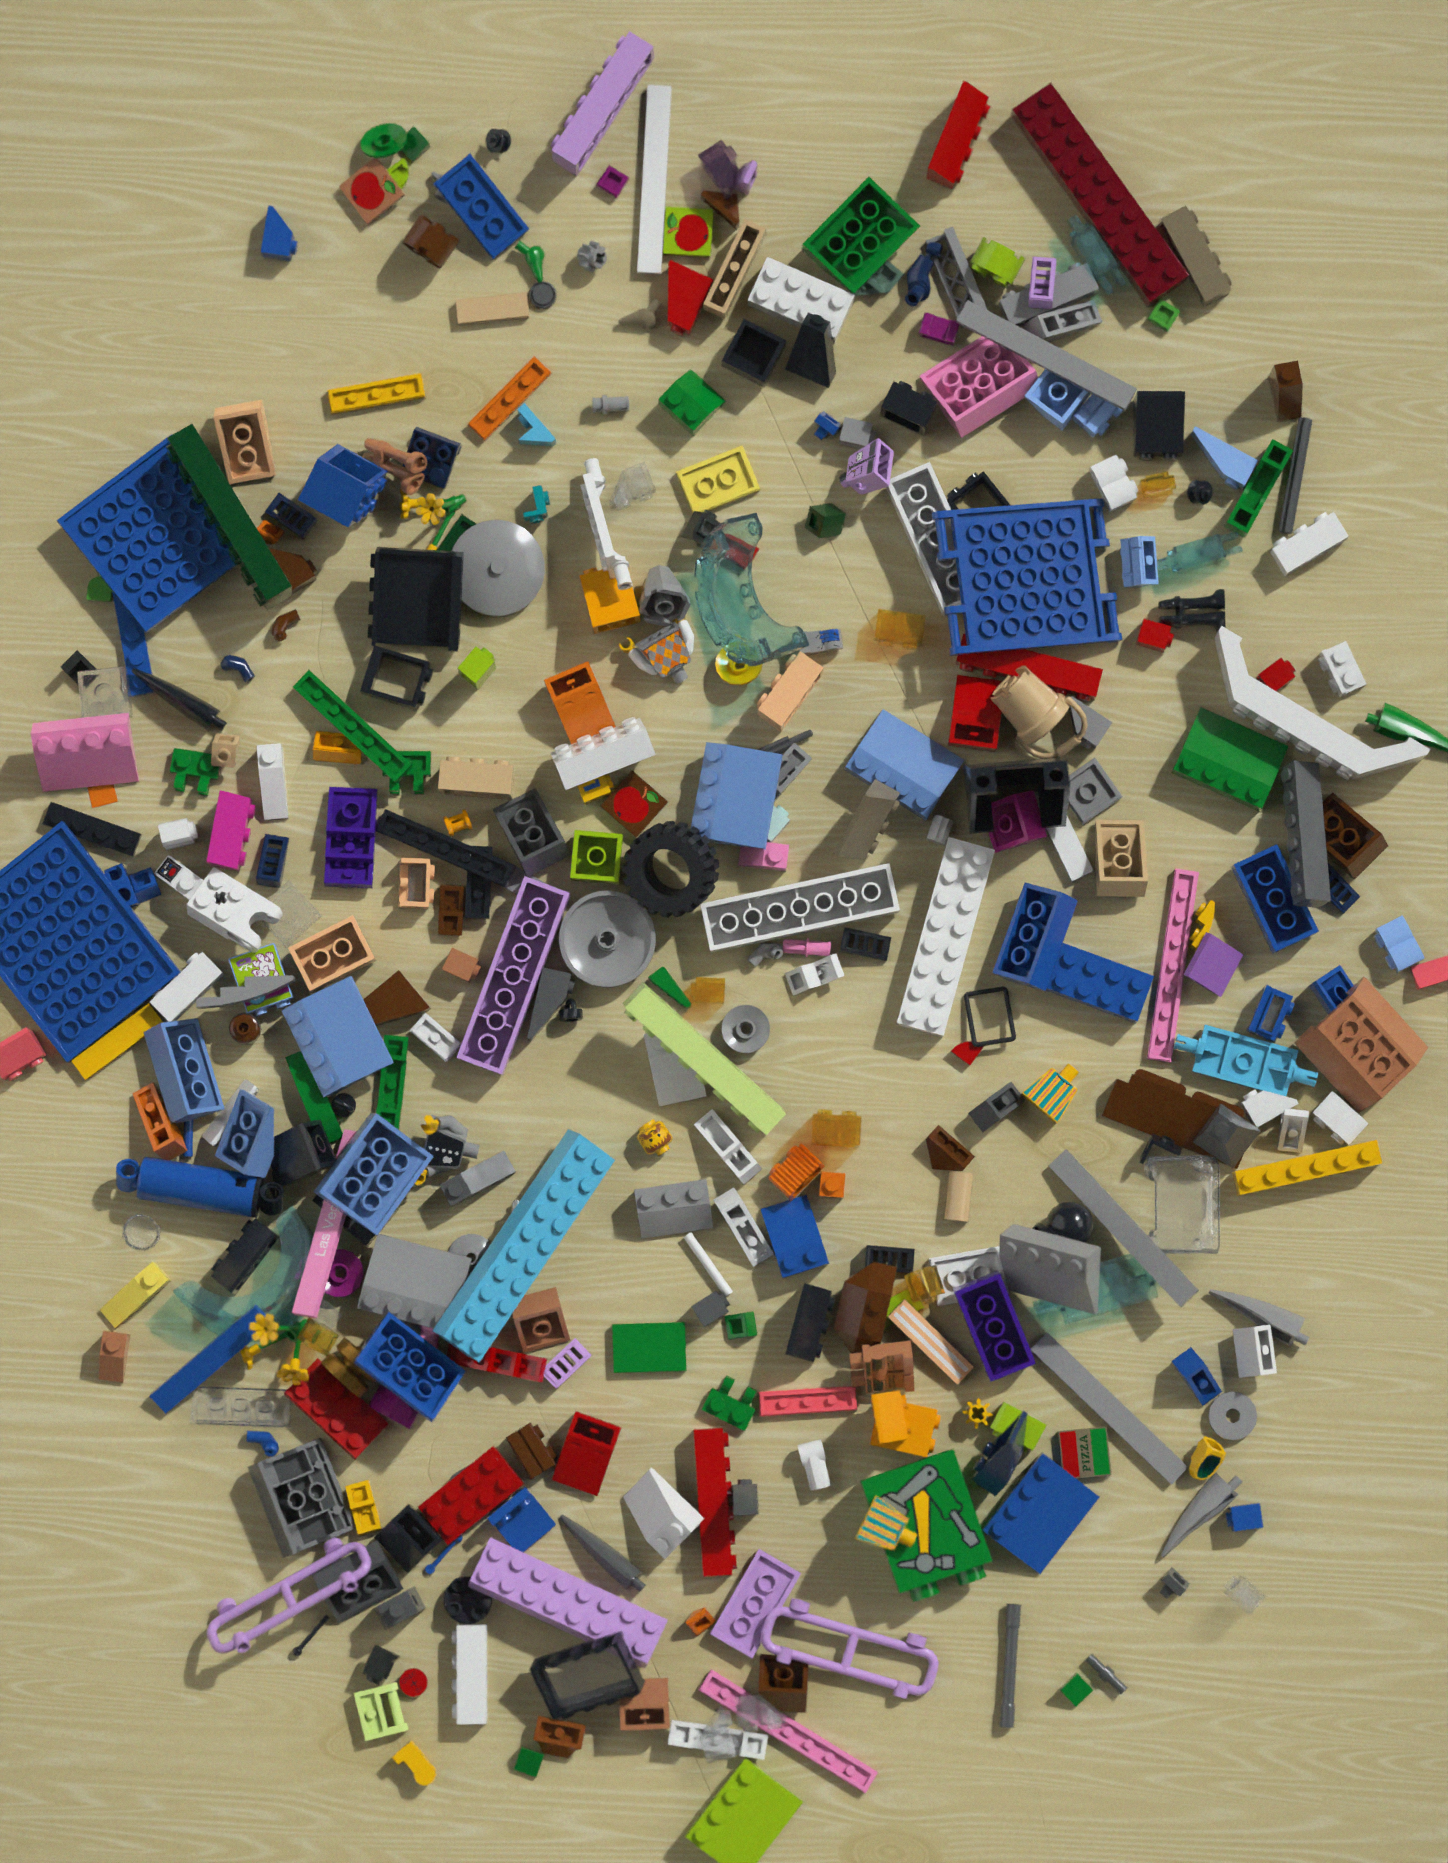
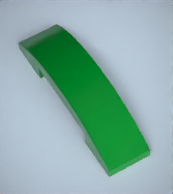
(393, 1080)
(313, 1100)

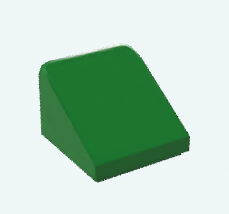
(415, 144)
(741, 1325)
(1076, 1689)
(529, 1761)

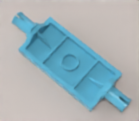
(1245, 1060)

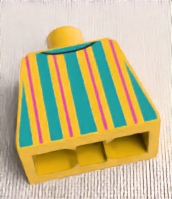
(1053, 1092)
(885, 1526)

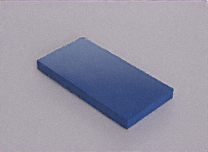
(481, 206)

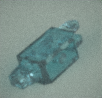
(1094, 252)
(1198, 553)

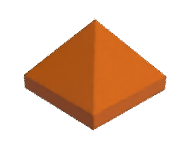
(270, 532)
(700, 1621)

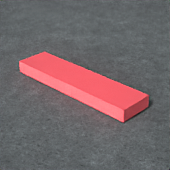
(807, 1401)

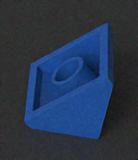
(1332, 988)

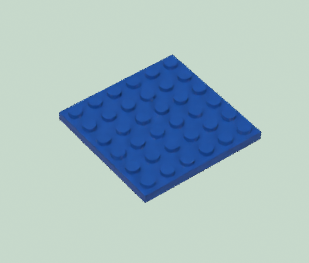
(148, 538)

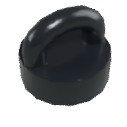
(570, 1014)
(344, 1105)

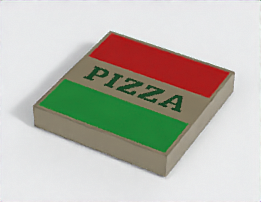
(1085, 1452)

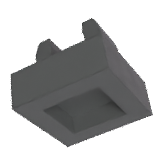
(1173, 1583)

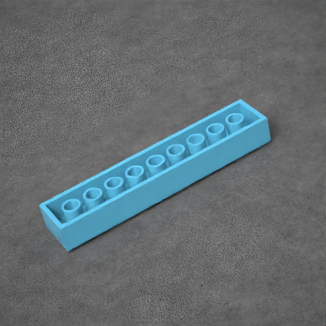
(523, 1245)

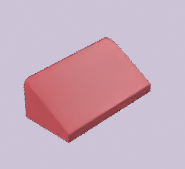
(1430, 972)

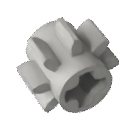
(592, 256)

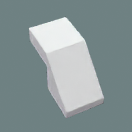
(814, 974)

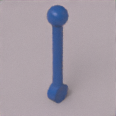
(431, 1567)

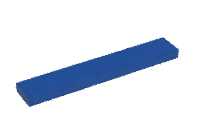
(206, 1362)

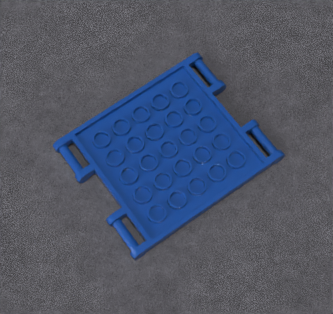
(1027, 576)

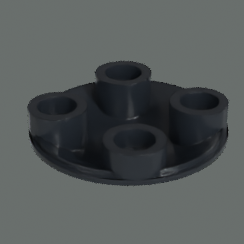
(465, 1603)

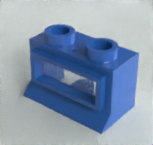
(1270, 1014)

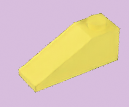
(135, 1294)

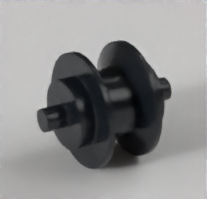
(498, 140)
(1199, 492)

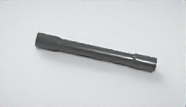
(1007, 1708)

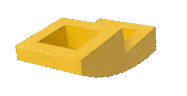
(363, 1508)

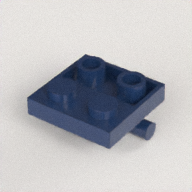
(439, 454)

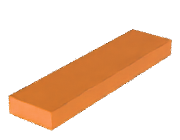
(509, 398)

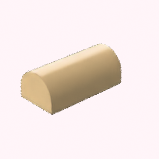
(958, 1196)

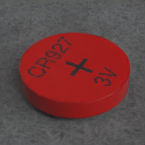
(413, 1682)

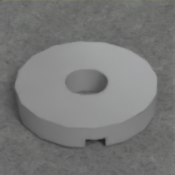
(1246, 1420)

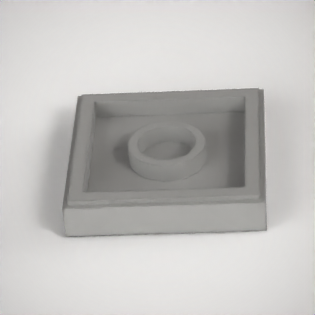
(1091, 791)

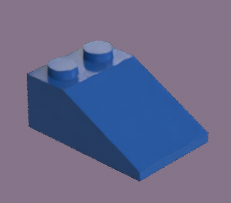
(794, 1236)

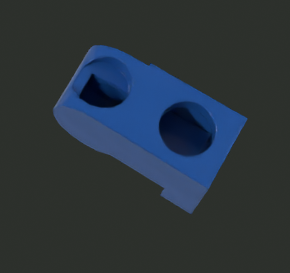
(120, 880)

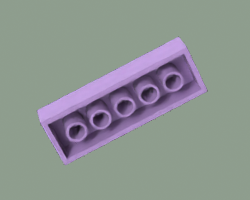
(602, 103)

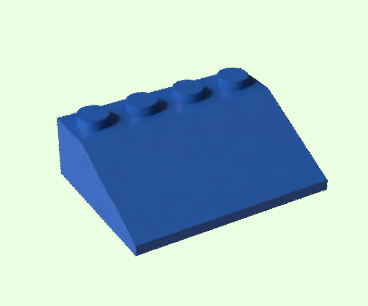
(409, 1366)
(1040, 1513)

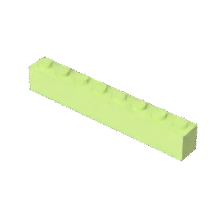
(704, 1059)

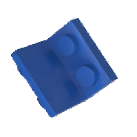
(522, 1520)

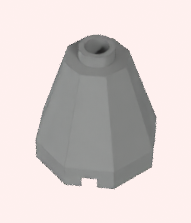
(662, 597)

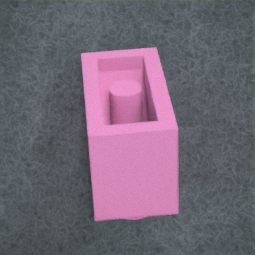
(772, 858)

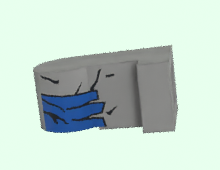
(823, 641)

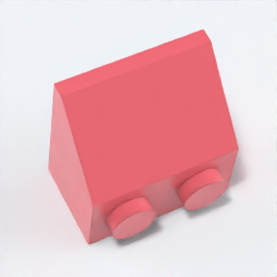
(18, 1053)

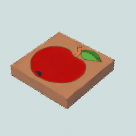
(372, 190)

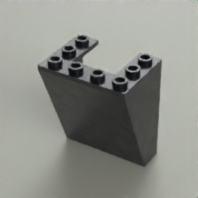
(1048, 773)

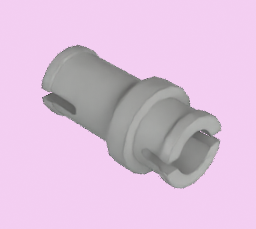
(610, 404)

